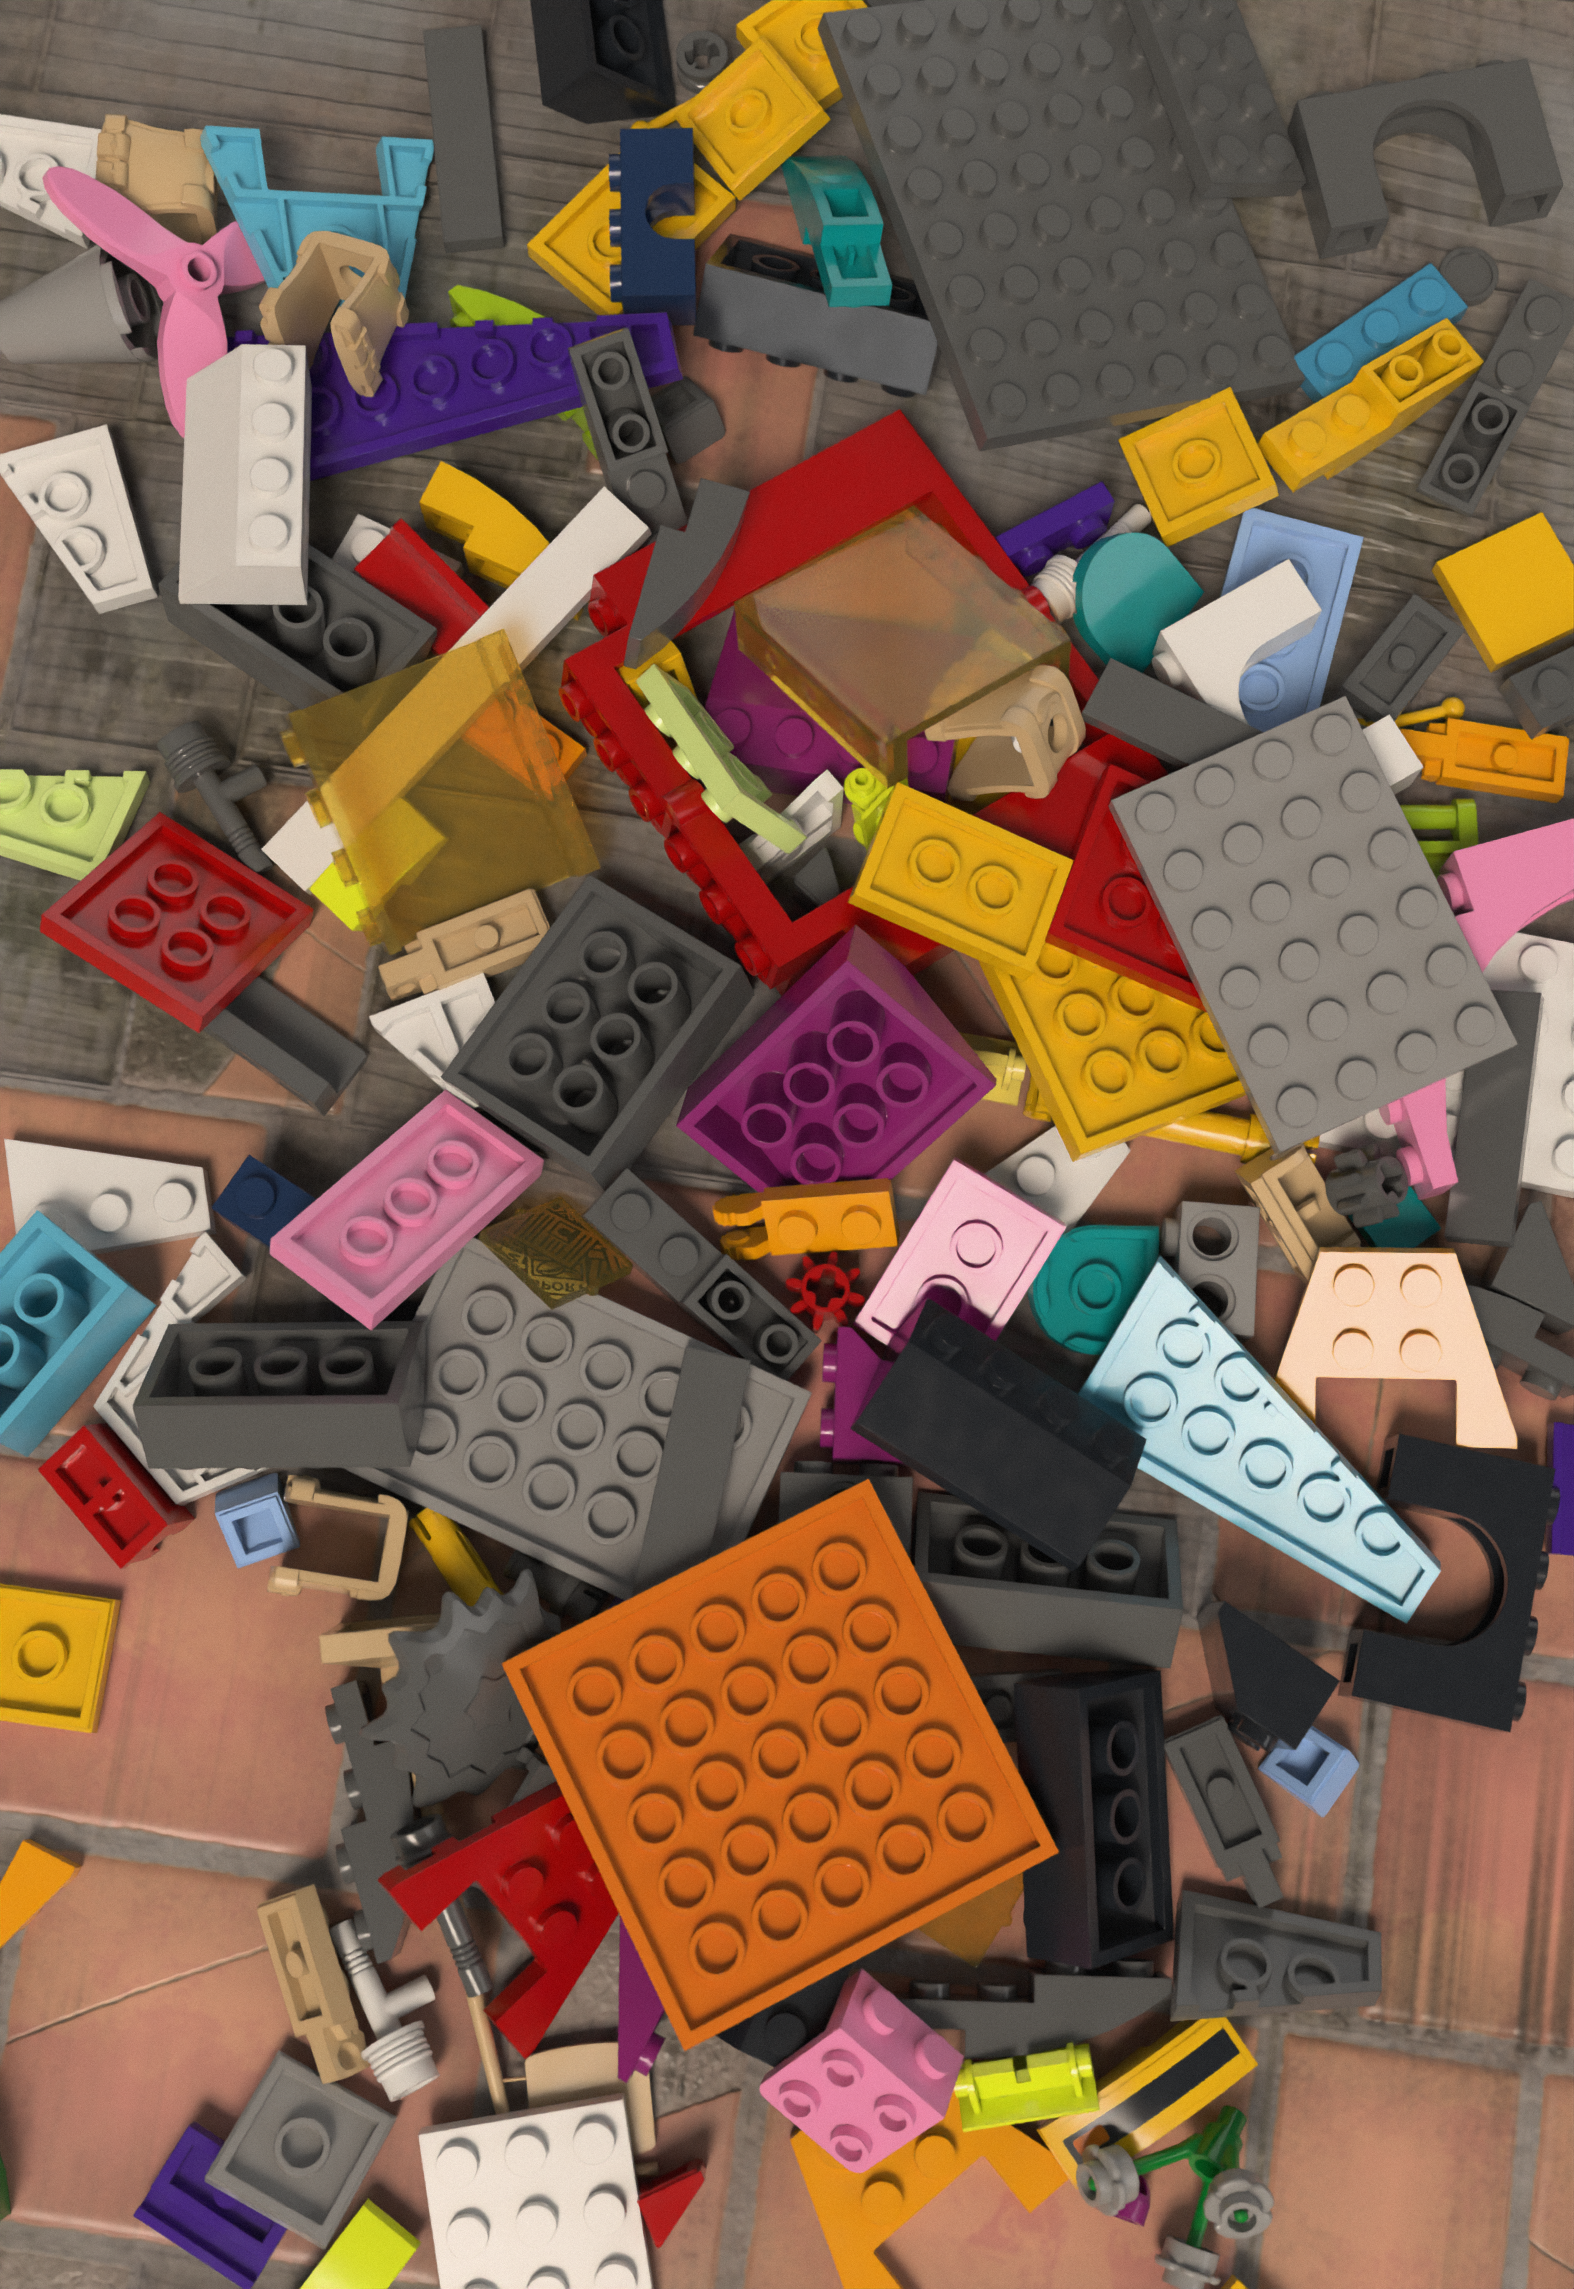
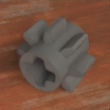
(1366, 1186)

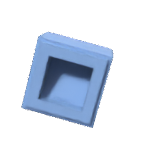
(256, 1520)
(1312, 1772)

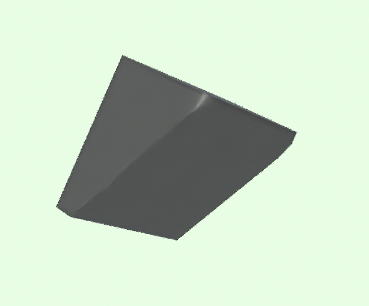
(687, 419)
(815, 882)

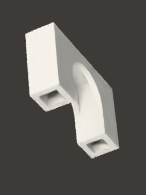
(1227, 637)

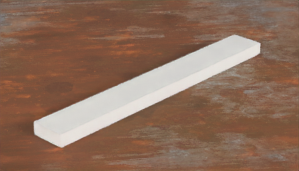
(530, 614)

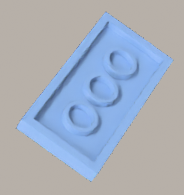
(1326, 561)

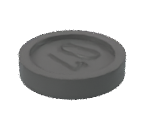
(1470, 274)

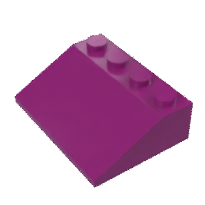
(788, 745)
(836, 1077)

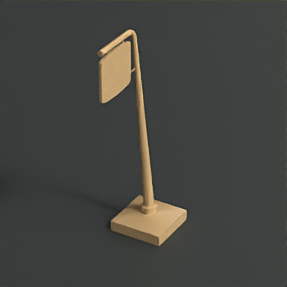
(551, 2074)

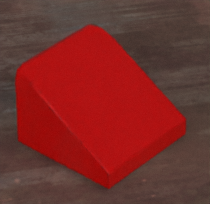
(668, 2196)

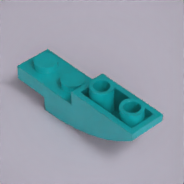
(842, 225)

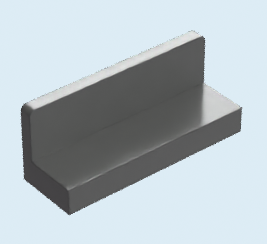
(288, 1045)

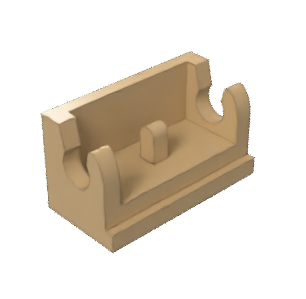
(1295, 1206)

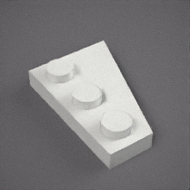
(85, 513)
(108, 1198)

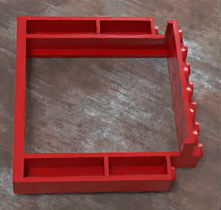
(783, 528)

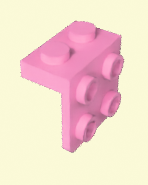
(867, 2078)

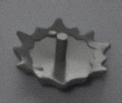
(451, 1697)

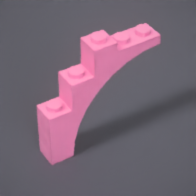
(1493, 896)

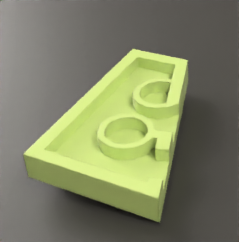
(705, 755)
(67, 820)

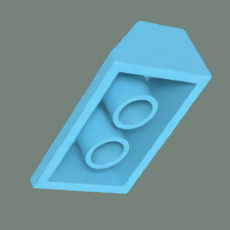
(58, 1327)

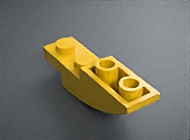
(1371, 408)

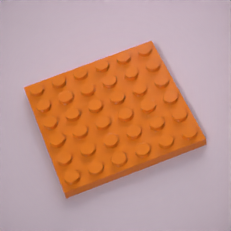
(778, 1762)

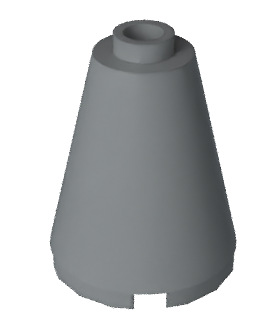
(82, 314)

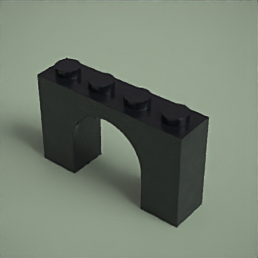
(1506, 1513)

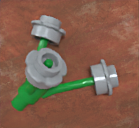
(1228, 2195)

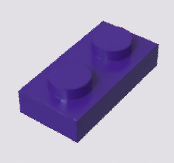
(1072, 522)

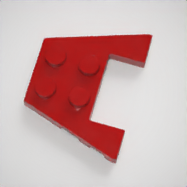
(543, 1886)

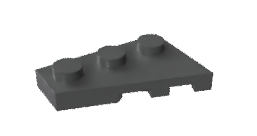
(1267, 1961)

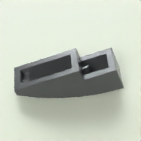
(685, 569)

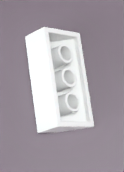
(247, 479)

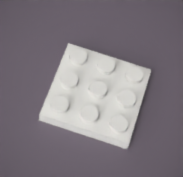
(537, 2199)

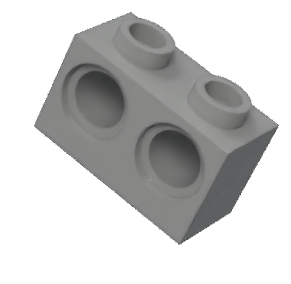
(1227, 1275)

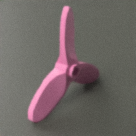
(182, 272)

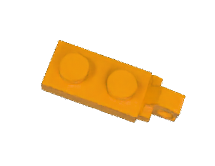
(1492, 759)

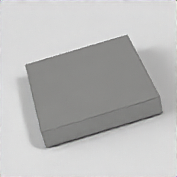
(300, 2150)

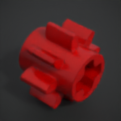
(813, 1279)

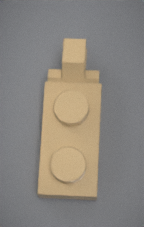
(468, 945)
(313, 1981)

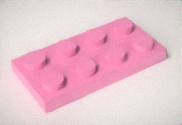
(406, 1209)

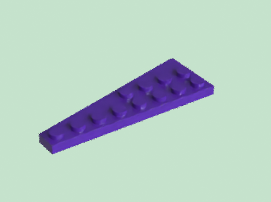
(460, 384)

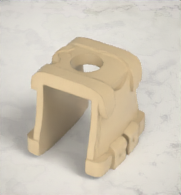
(161, 175)
(308, 296)
(1021, 711)
(307, 1492)

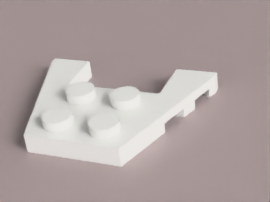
(198, 1288)

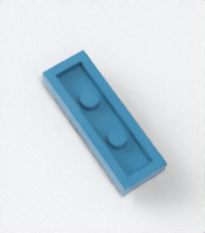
(1376, 330)

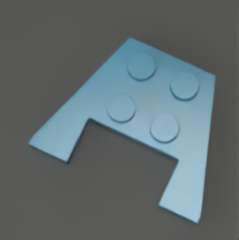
(280, 220)

